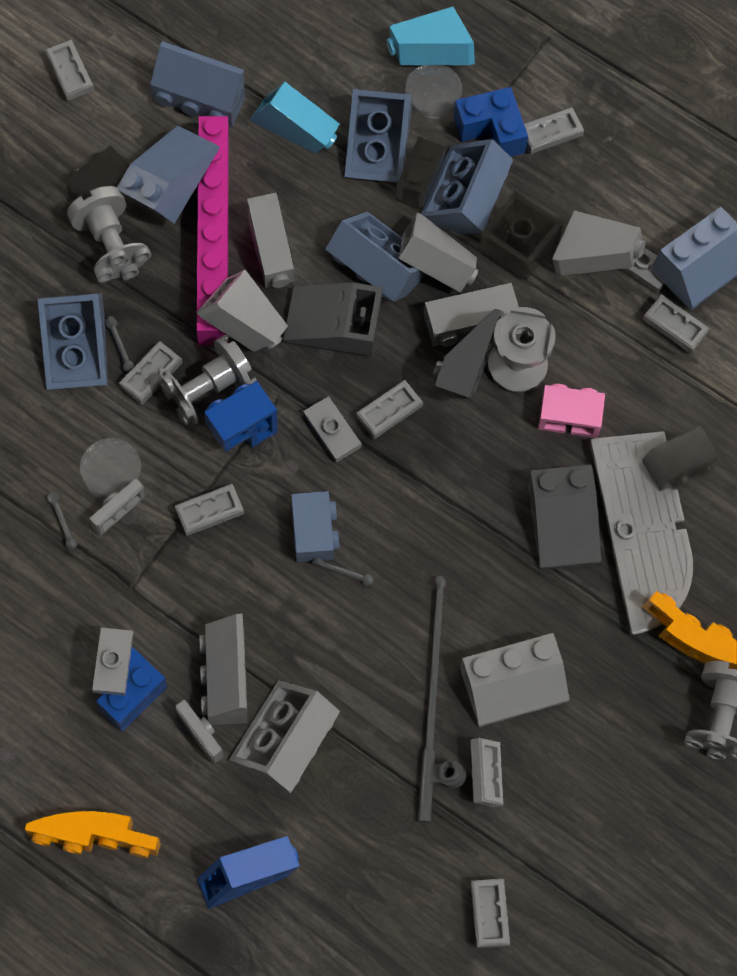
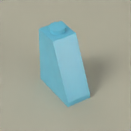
(432, 40)
(296, 119)

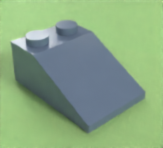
(378, 135)
(168, 173)
(73, 340)

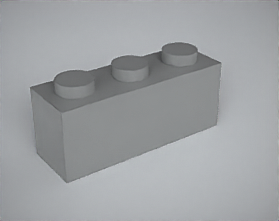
(456, 316)

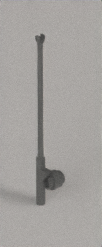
(431, 772)

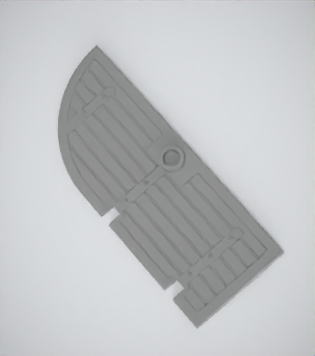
(642, 526)

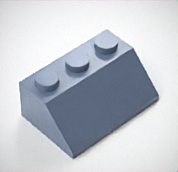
(197, 83)
(468, 186)
(373, 255)
(700, 259)

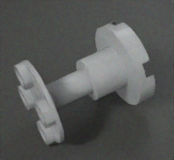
(100, 217)
(521, 350)
(218, 374)
(724, 701)

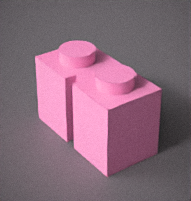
(572, 407)

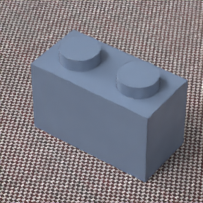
(313, 526)

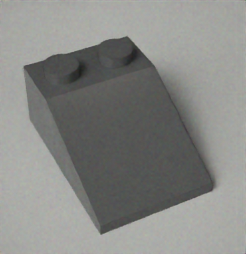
(466, 361)
(565, 516)

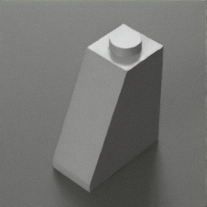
(270, 240)
(597, 245)
(437, 254)
(244, 313)

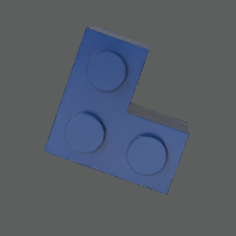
(492, 115)
(242, 417)
(142, 689)

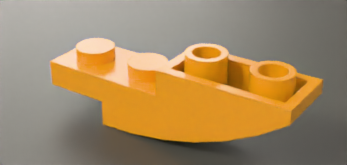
(687, 636)
(80, 829)

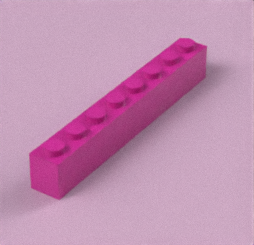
(213, 222)

